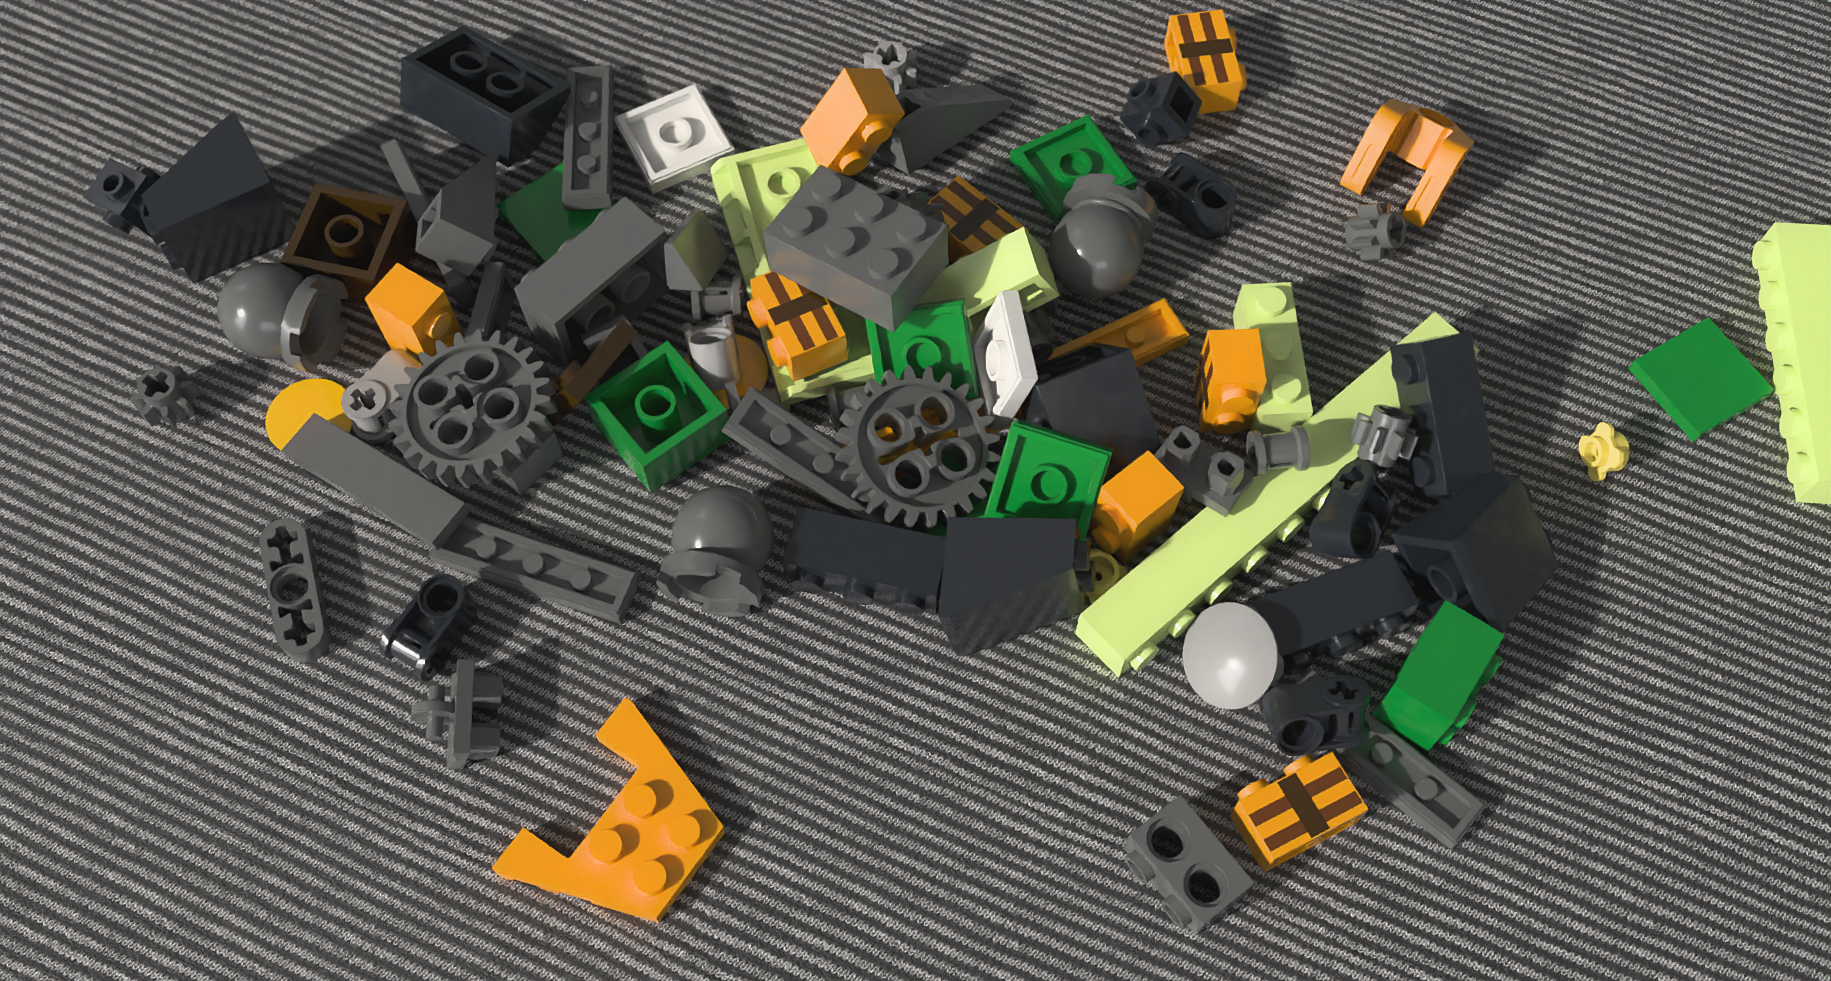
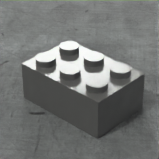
(857, 247)
(594, 279)

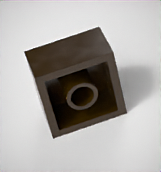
(351, 238)

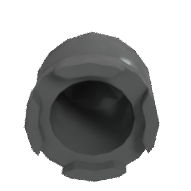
(1101, 236)
(283, 315)
(719, 549)

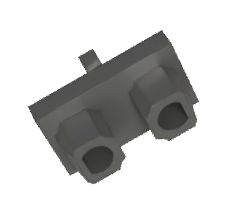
(1206, 474)
(467, 691)

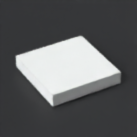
(673, 138)
(1004, 359)

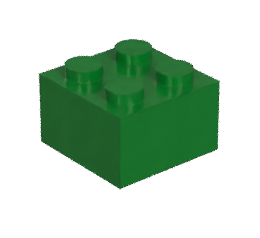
(658, 416)
(1440, 678)

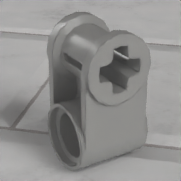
(713, 352)
(375, 393)

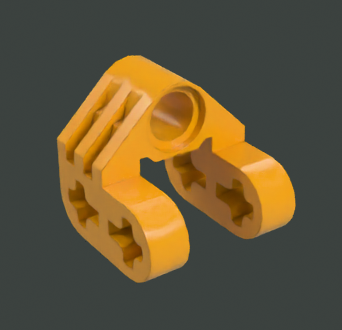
(1419, 138)

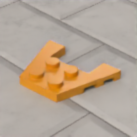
(643, 842)

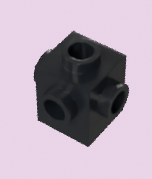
(1160, 109)
(118, 194)

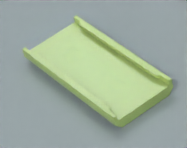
(751, 194)

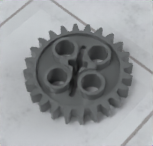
(899, 407)
(472, 408)

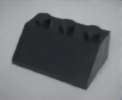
(482, 94)

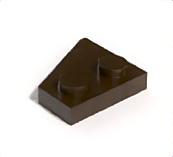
(579, 378)

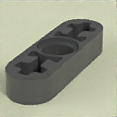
(310, 606)

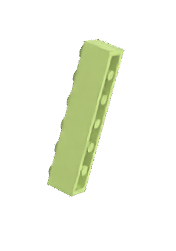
(1797, 305)

